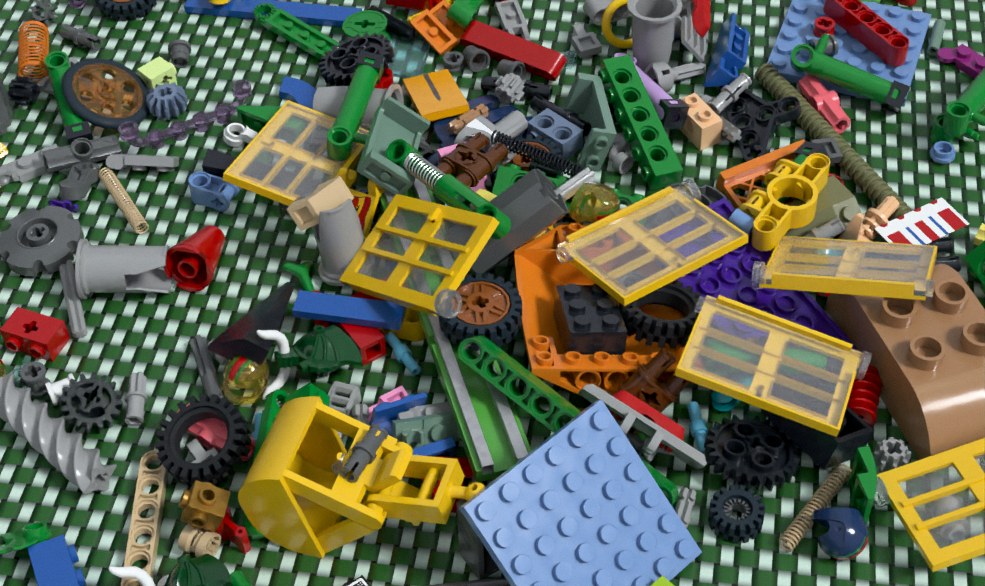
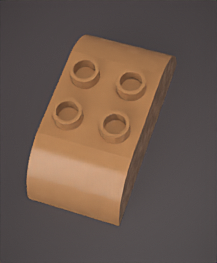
(926, 358)

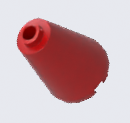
(195, 259)

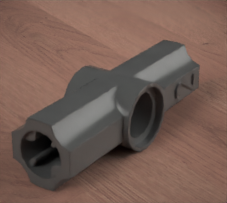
(68, 156)

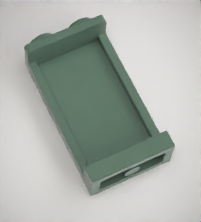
(591, 105)
(390, 122)

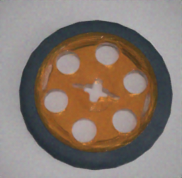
(113, 93)

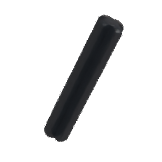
(396, 24)

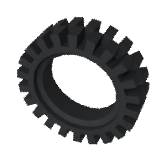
(658, 329)
(230, 454)

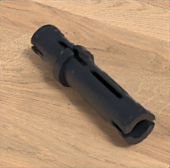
(531, 89)
(540, 104)

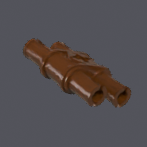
(468, 163)
(650, 388)

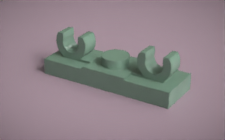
(425, 429)

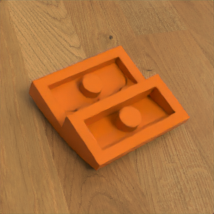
(438, 29)

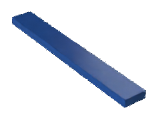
(308, 13)

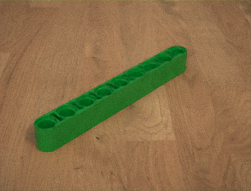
(534, 390)

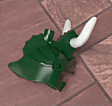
(316, 352)
(199, 571)

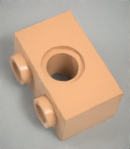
(702, 124)

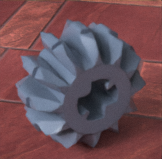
(167, 101)

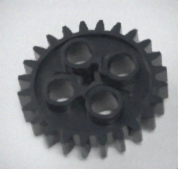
(340, 63)
(751, 453)

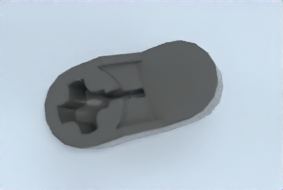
(79, 181)

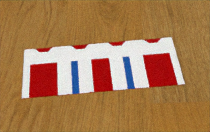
(923, 224)

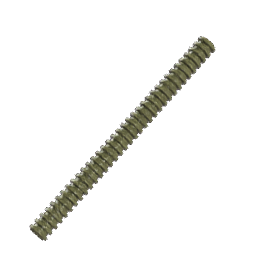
(818, 128)

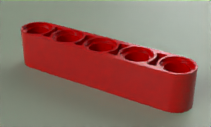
(869, 29)
(503, 45)

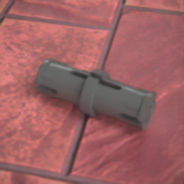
(81, 37)
(363, 453)

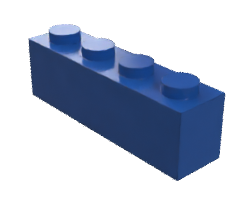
(54, 563)

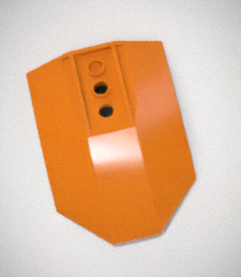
(537, 276)

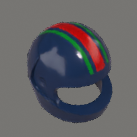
(846, 531)

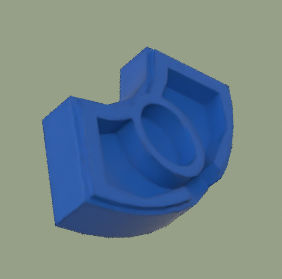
(297, 91)

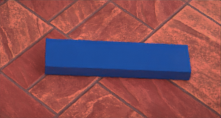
(349, 310)

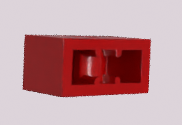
(34, 334)

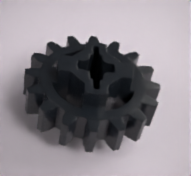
(98, 412)

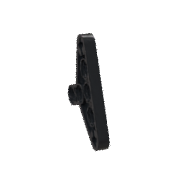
(760, 129)

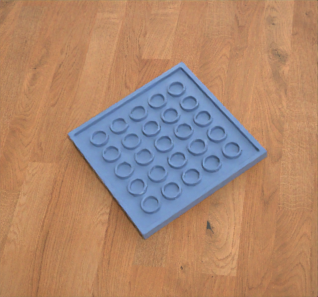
(799, 30)
(581, 512)

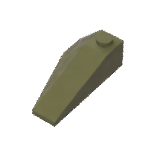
(832, 202)

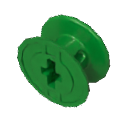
(364, 22)

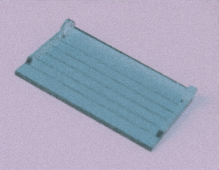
(409, 55)

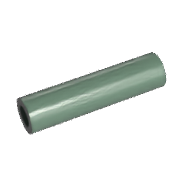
(936, 37)

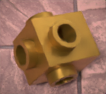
(204, 505)

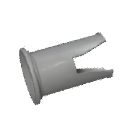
(653, 29)
(329, 100)
(338, 240)
(120, 269)

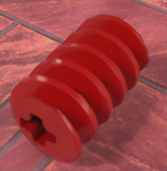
(865, 396)

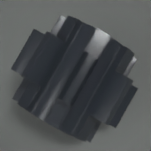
(23, 90)

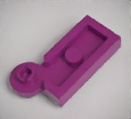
(964, 58)

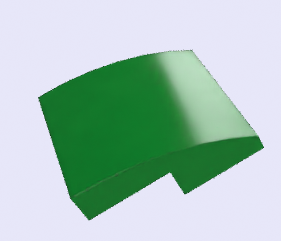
(863, 482)

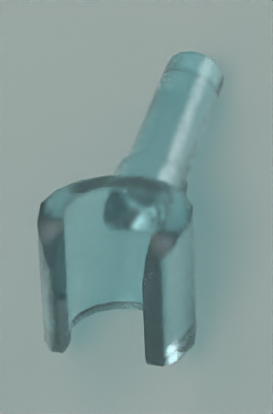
(571, 57)
(26, 360)

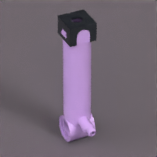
(669, 110)

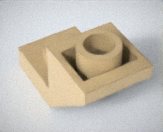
(325, 197)

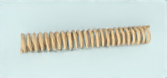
(124, 200)
(832, 488)

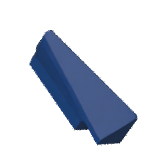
(728, 54)

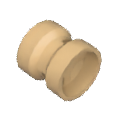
(199, 541)

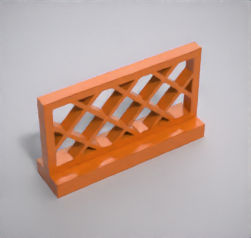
(751, 171)

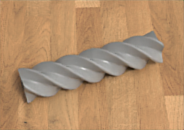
(49, 438)

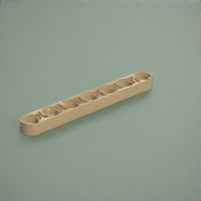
(150, 525)

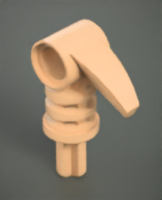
(864, 230)

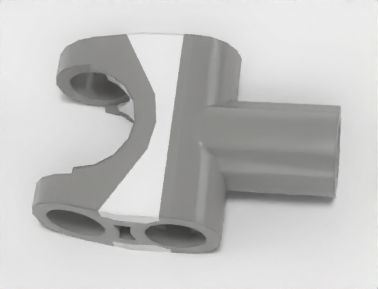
(511, 125)

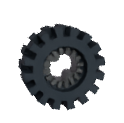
(741, 501)

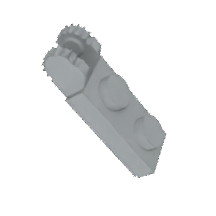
(512, 18)
(140, 162)

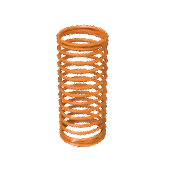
(24, 44)

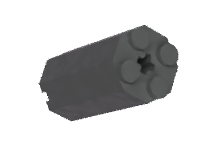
(531, 208)

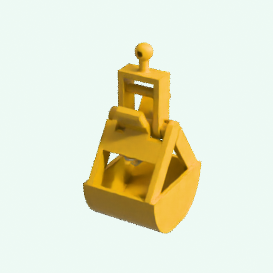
(300, 496)

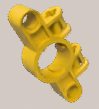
(796, 181)

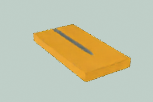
(436, 95)

